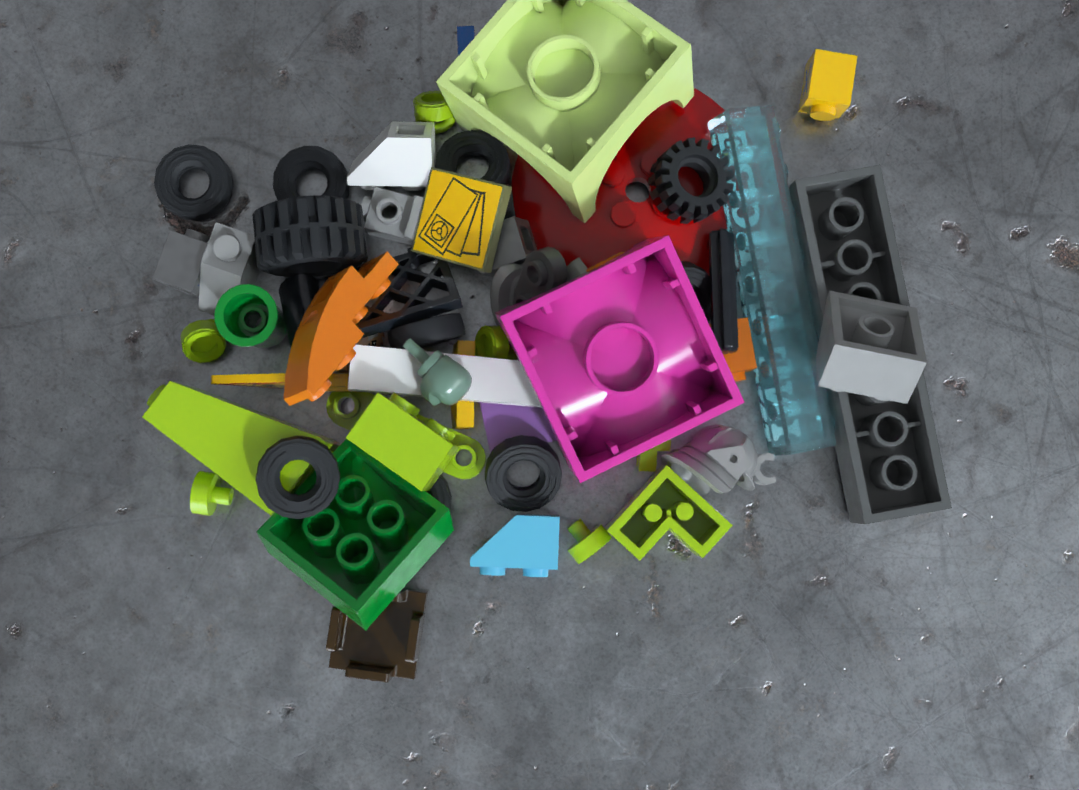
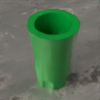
(239, 312)

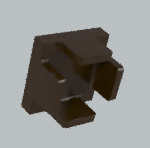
(388, 645)

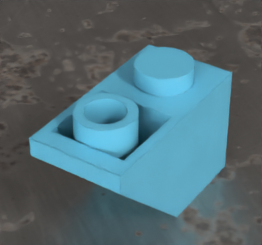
(523, 543)

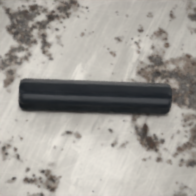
(723, 290)

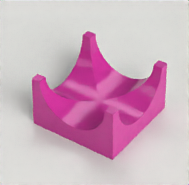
(621, 358)

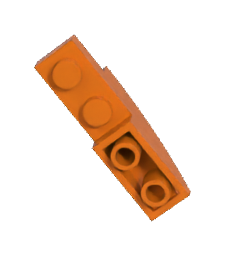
(329, 329)

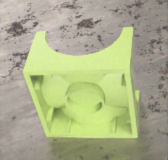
(567, 85)

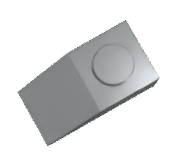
(225, 264)

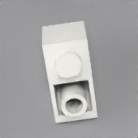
(396, 157)

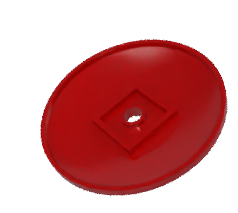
(617, 219)

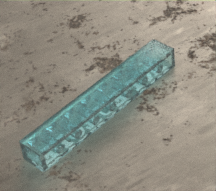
(773, 282)

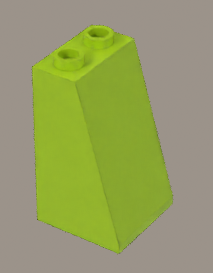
(227, 436)

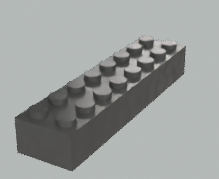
(882, 447)

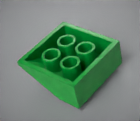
(365, 540)

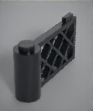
(299, 290)

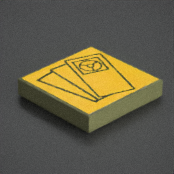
(461, 219)

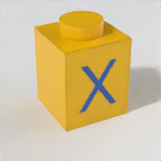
(827, 84)

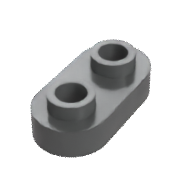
(541, 272)

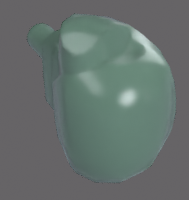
(442, 376)

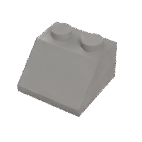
(870, 348)

